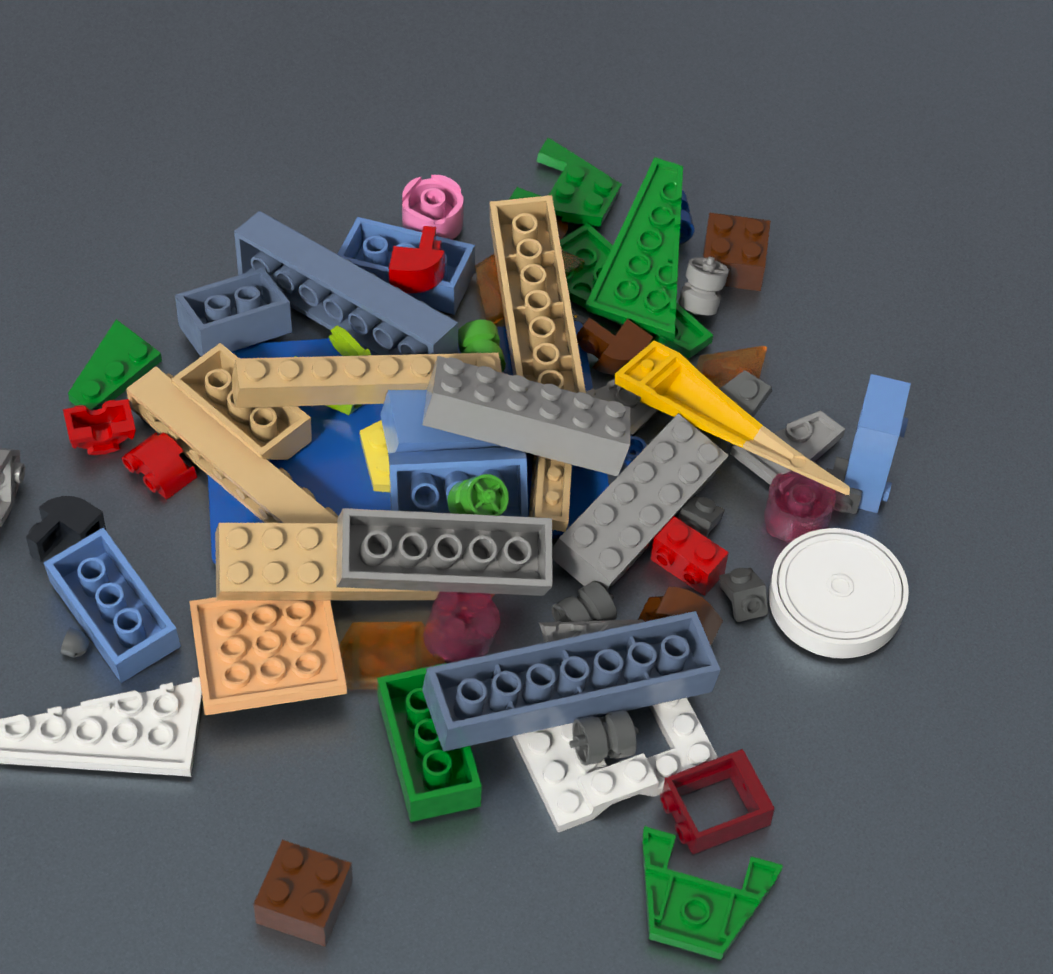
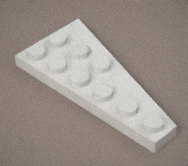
(111, 733)

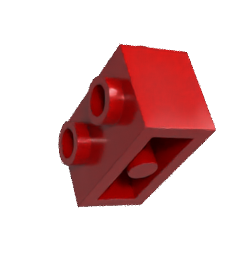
(689, 555)

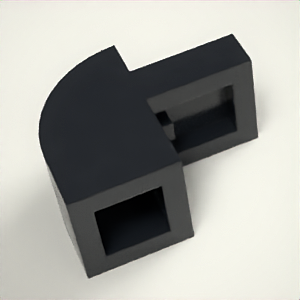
(62, 519)

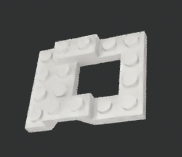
(582, 792)

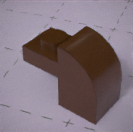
(610, 349)
(682, 601)

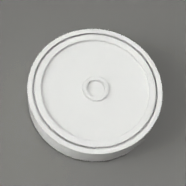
(838, 593)

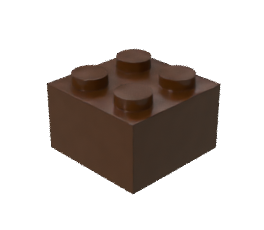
(740, 246)
(303, 893)

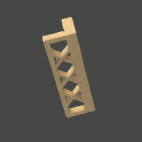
(550, 491)

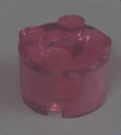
(797, 506)
(461, 626)

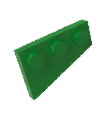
(113, 367)

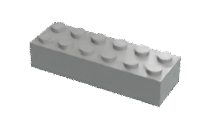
(527, 416)
(638, 504)
(444, 552)

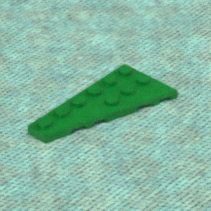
(594, 250)
(643, 263)

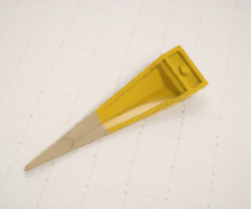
(675, 386)

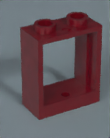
(751, 791)

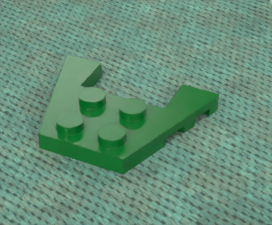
(581, 192)
(696, 911)

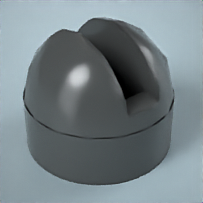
(74, 643)

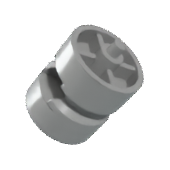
(704, 282)

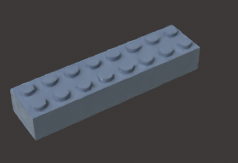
(342, 293)
(569, 680)

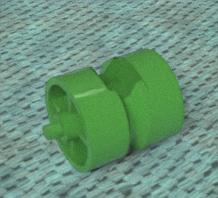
(480, 337)
(478, 496)

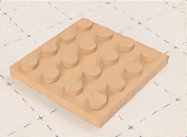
(265, 652)

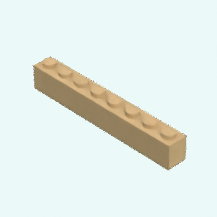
(337, 378)
(223, 457)

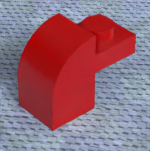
(418, 268)

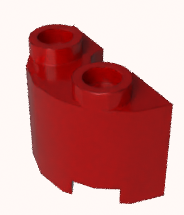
(100, 429)
(160, 464)

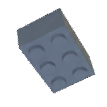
(234, 312)

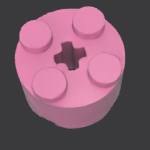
(435, 204)

